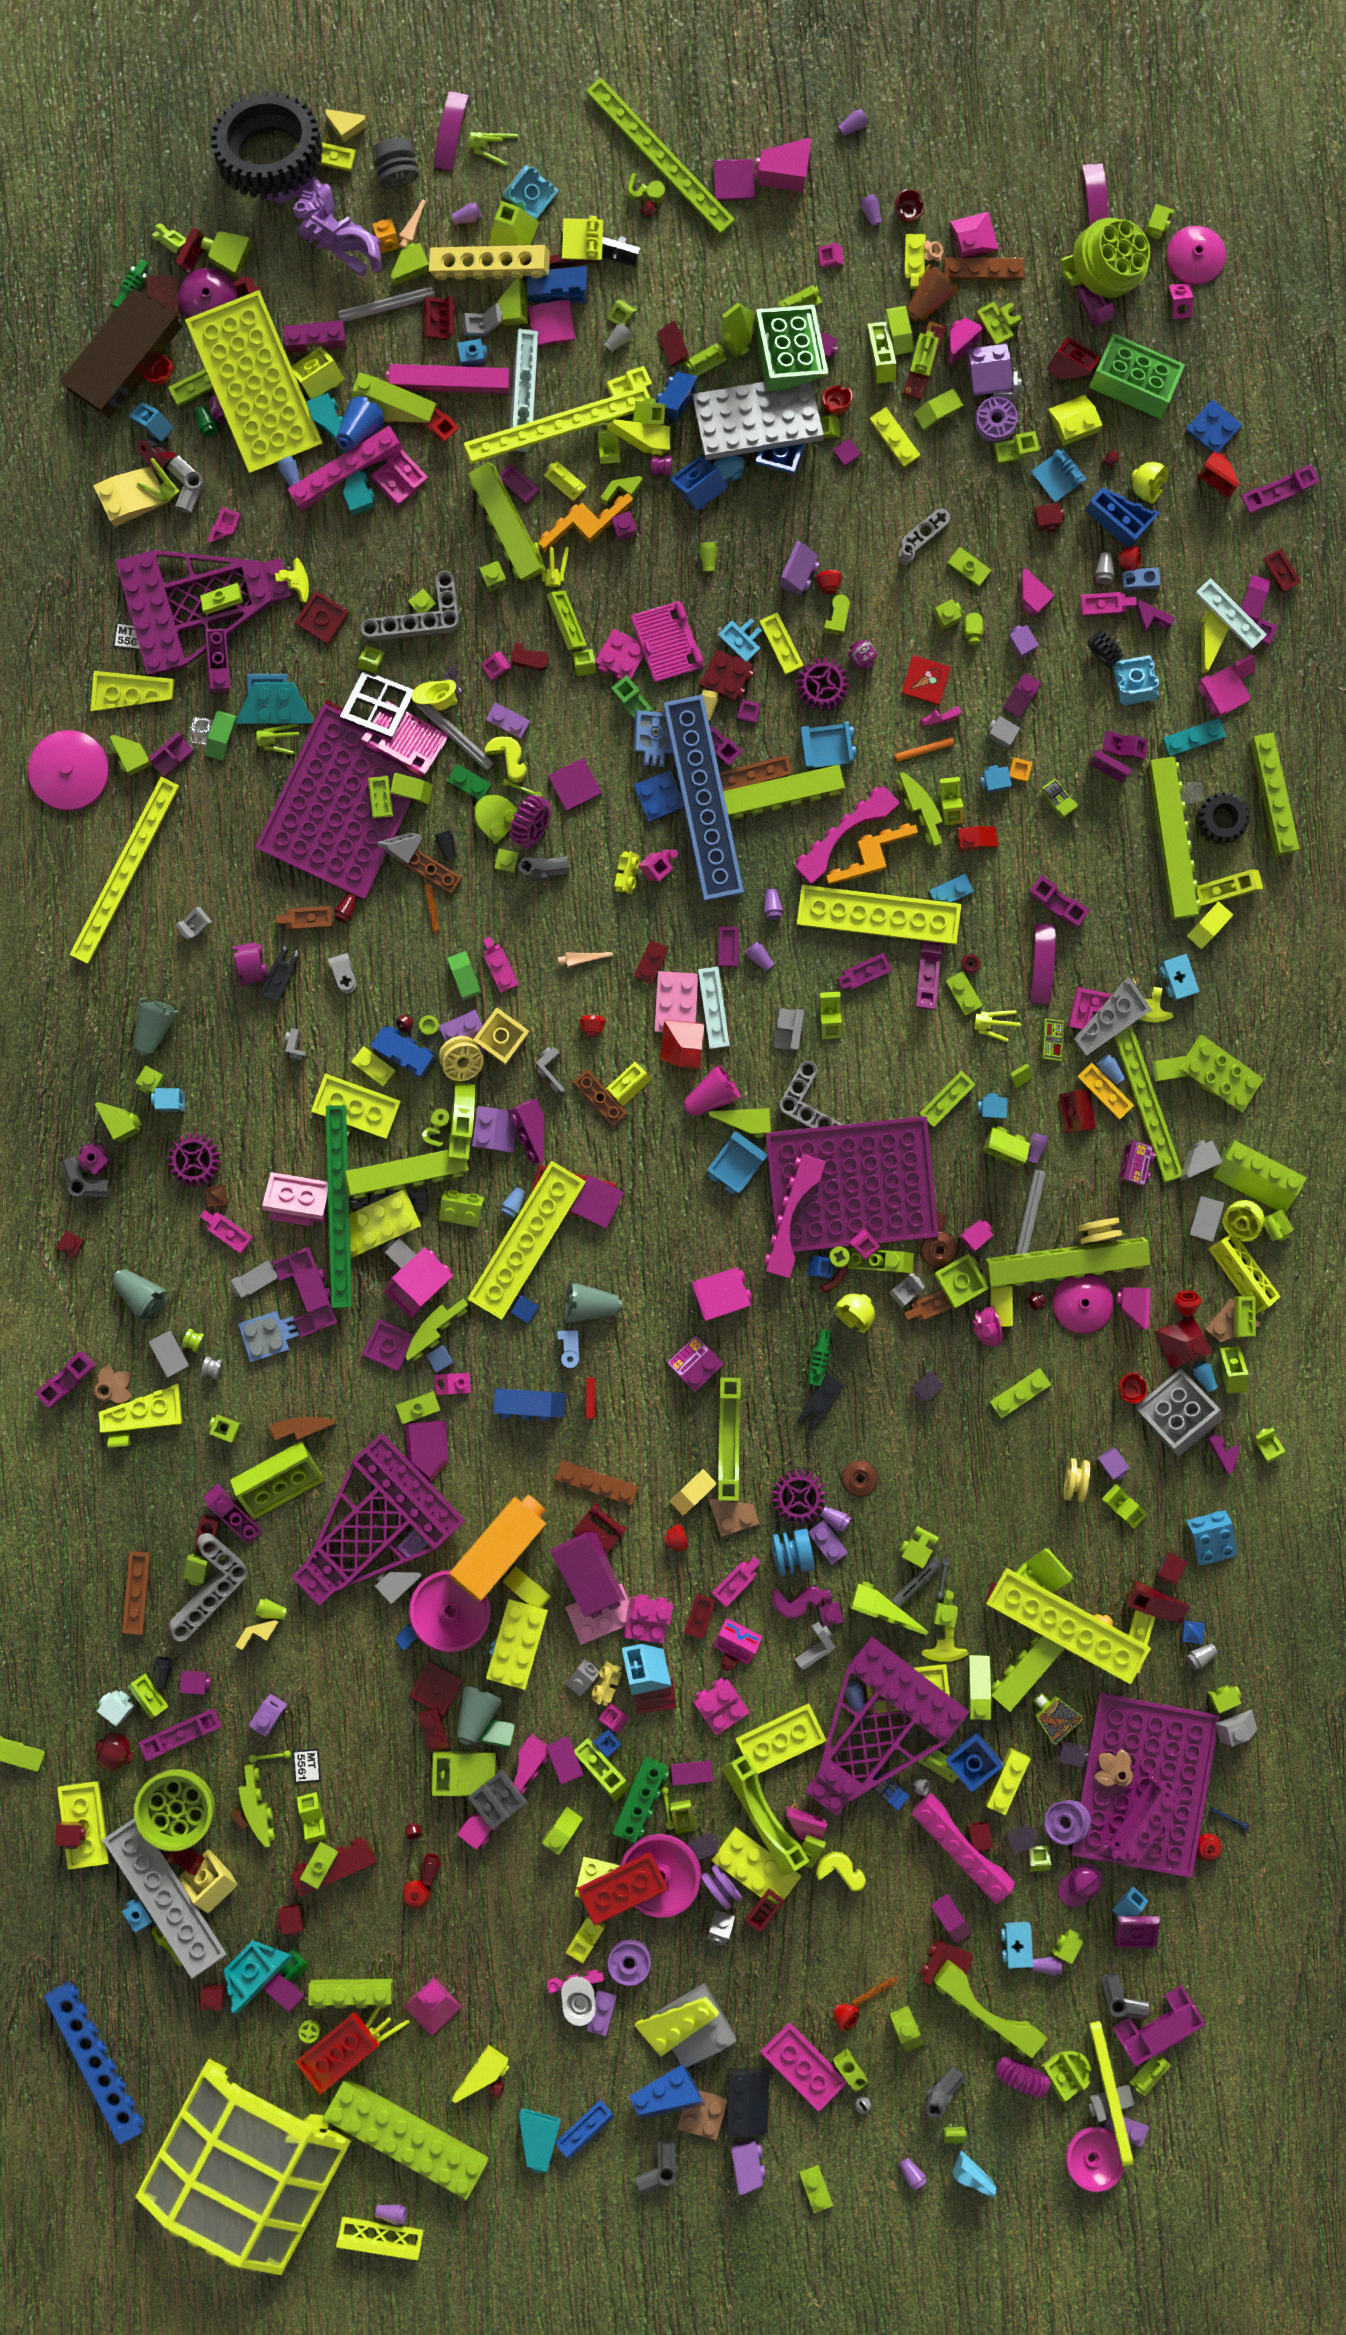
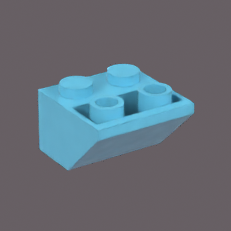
(645, 1668)

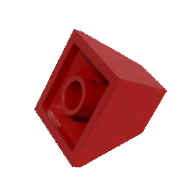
(1219, 474)
(682, 1043)

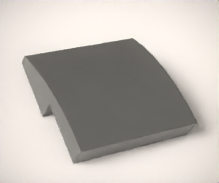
(497, 1799)

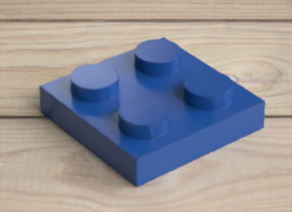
(1213, 427)
(659, 796)

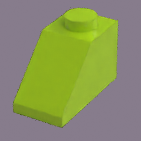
(410, 264)
(514, 304)
(1233, 1369)
(196, 1569)
(562, 1830)

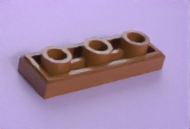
(440, 877)
(591, 1088)

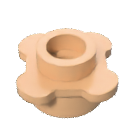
(937, 250)

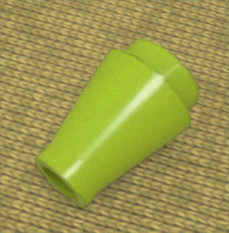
(708, 555)
(270, 1610)

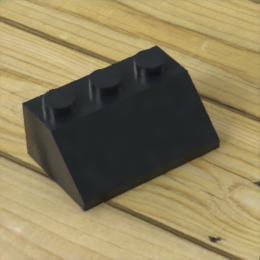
(747, 2102)

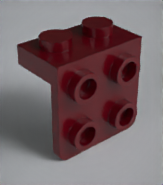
(939, 1954)

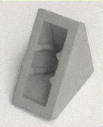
(402, 846)

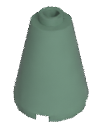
(152, 1024)
(139, 1294)
(589, 1303)
(475, 1714)

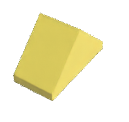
(346, 124)

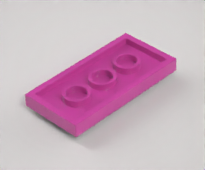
(804, 2066)

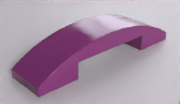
(450, 131)
(1095, 192)
(1280, 490)
(1043, 964)
(928, 975)
(179, 1734)

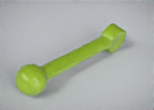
(507, 782)
(253, 1758)
(670, 1825)

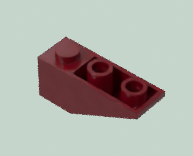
(1155, 1603)

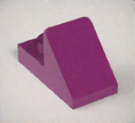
(1148, 613)
(1021, 695)
(1225, 1457)

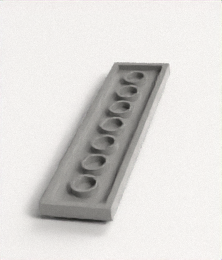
(165, 1899)

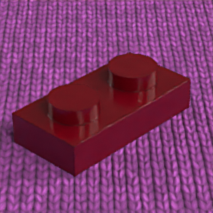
(191, 251)
(1281, 570)
(651, 962)
(699, 1616)
(433, 1729)

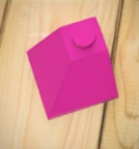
(974, 235)
(962, 336)
(1135, 1305)
(806, 1823)
(432, 2006)

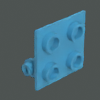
(1058, 475)

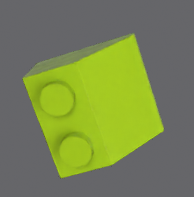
(119, 1121)

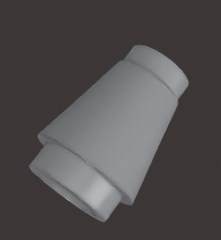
(618, 337)
(1104, 570)
(1200, 1657)

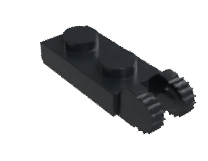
(279, 976)
(821, 1400)

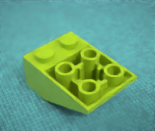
(461, 1772)

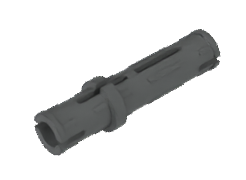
(934, 1564)

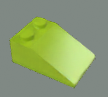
(1006, 1147)

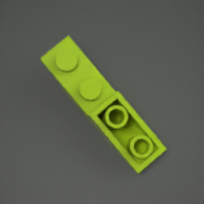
(919, 801)
(461, 1121)
(427, 1333)
(257, 1814)

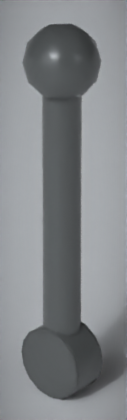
(940, 1595)

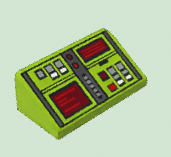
(1052, 1040)

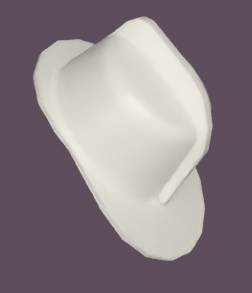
(578, 2001)

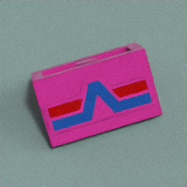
(737, 1641)

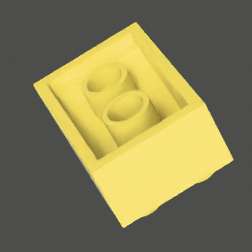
(126, 499)

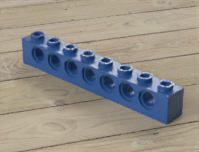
(121, 2129)

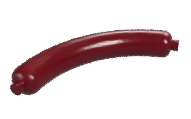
(836, 1280)

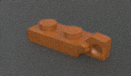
(306, 918)
(928, 1306)

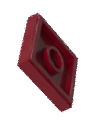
(321, 617)
(436, 1687)

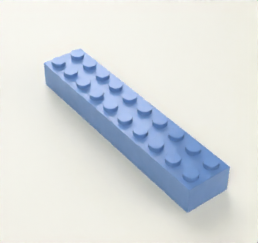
(703, 798)

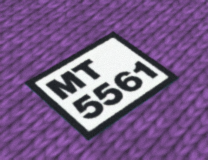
(125, 636)
(306, 1766)

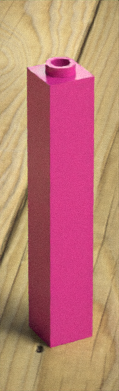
(449, 378)

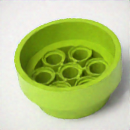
(1124, 258)
(167, 1836)

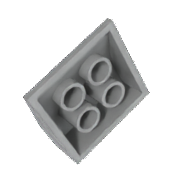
(1179, 1412)
(708, 2039)

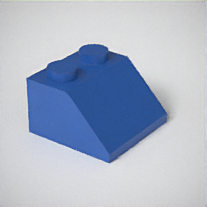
(677, 394)
(782, 458)
(699, 483)
(974, 1761)

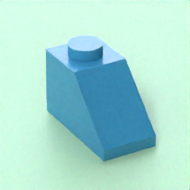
(152, 421)

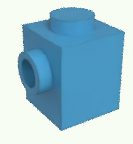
(472, 353)
(730, 467)
(995, 779)
(992, 1107)
(1130, 1903)
(137, 1914)

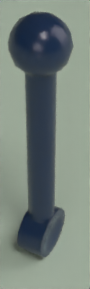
(1244, 1826)

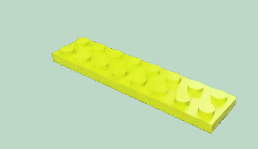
(879, 914)
(526, 1240)
(1068, 1625)

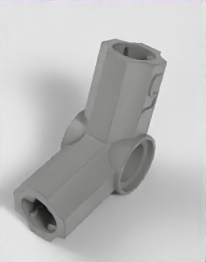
(189, 494)

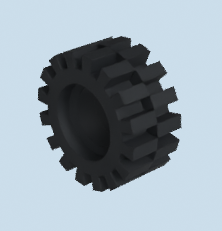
(1105, 649)

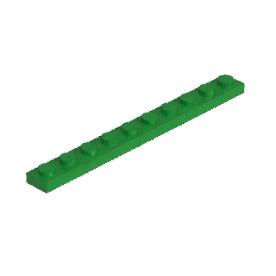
(338, 1207)

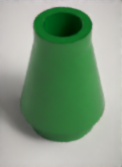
(206, 423)

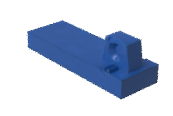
(584, 2129)

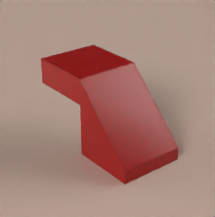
(441, 425)

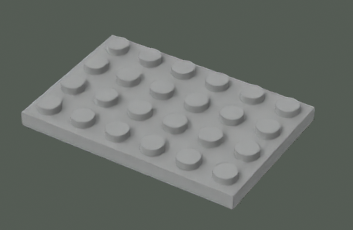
(756, 419)

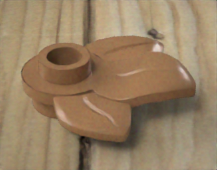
(115, 1383)
(1112, 1767)

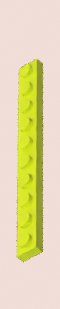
(553, 426)
(124, 870)

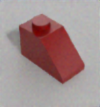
(976, 838)

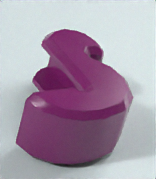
(1095, 306)
(797, 1606)

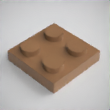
(704, 2119)

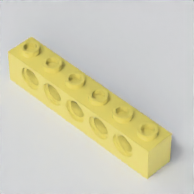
(443, 256)

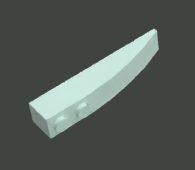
(524, 380)

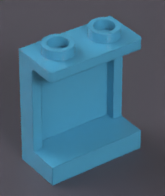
(827, 746)
(736, 1163)

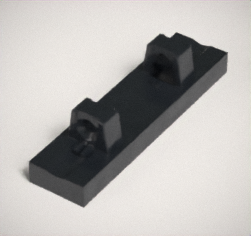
(624, 252)
(418, 1200)

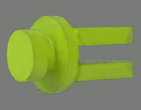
(973, 628)

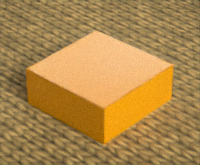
(1020, 769)

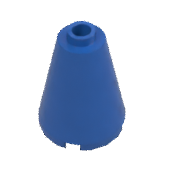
(359, 422)

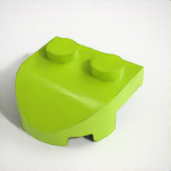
(494, 816)
(1067, 2073)

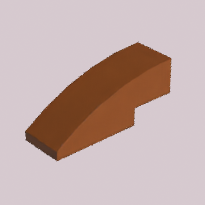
(300, 1426)

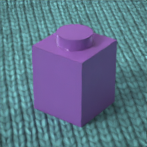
(1022, 641)
(1113, 1464)

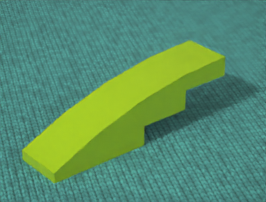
(20, 1755)

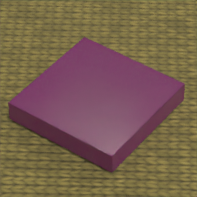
(734, 180)
(1110, 766)
(575, 784)
(597, 1201)
(388, 1345)
(1137, 1931)

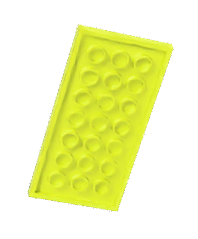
(253, 381)

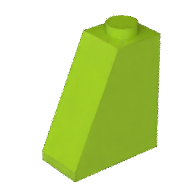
(907, 2029)

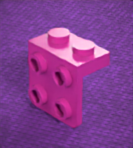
(1223, 691)

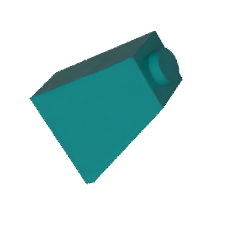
(539, 2137)

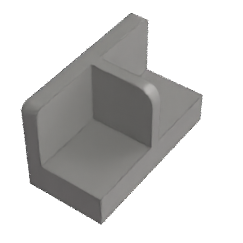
(789, 1029)
(1206, 1219)
(169, 1353)

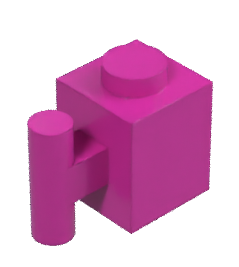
(657, 865)

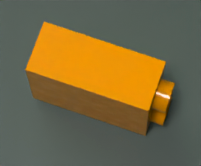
(498, 1547)

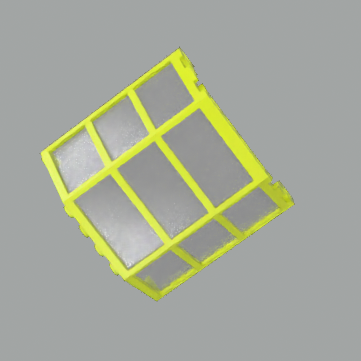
(240, 2174)

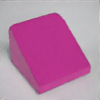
(830, 255)
(495, 665)
(1245, 666)
(864, 1244)
(613, 1718)

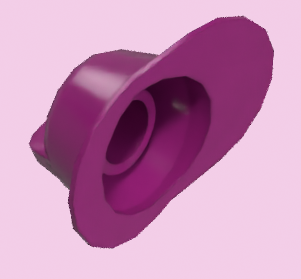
(1080, 1885)

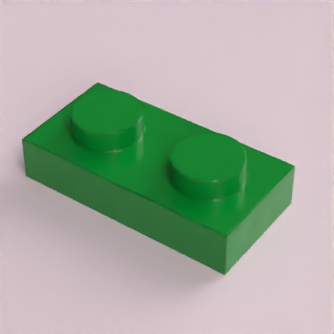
(469, 782)

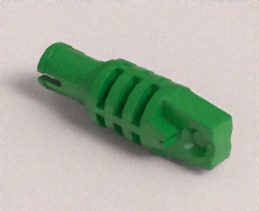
(134, 279)
(819, 1359)

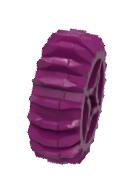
(815, 700)
(530, 821)
(180, 1148)
(811, 1484)
(1022, 2077)

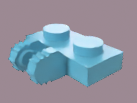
(739, 641)

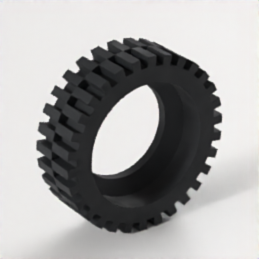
(261, 115)

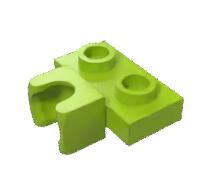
(998, 322)

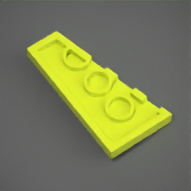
(123, 690)
(150, 1411)
(676, 2025)

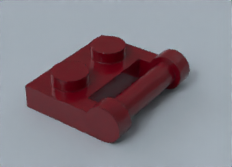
(587, 1525)

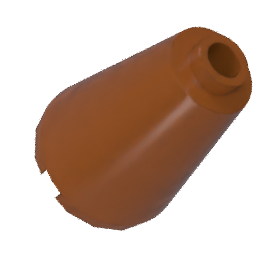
(930, 294)

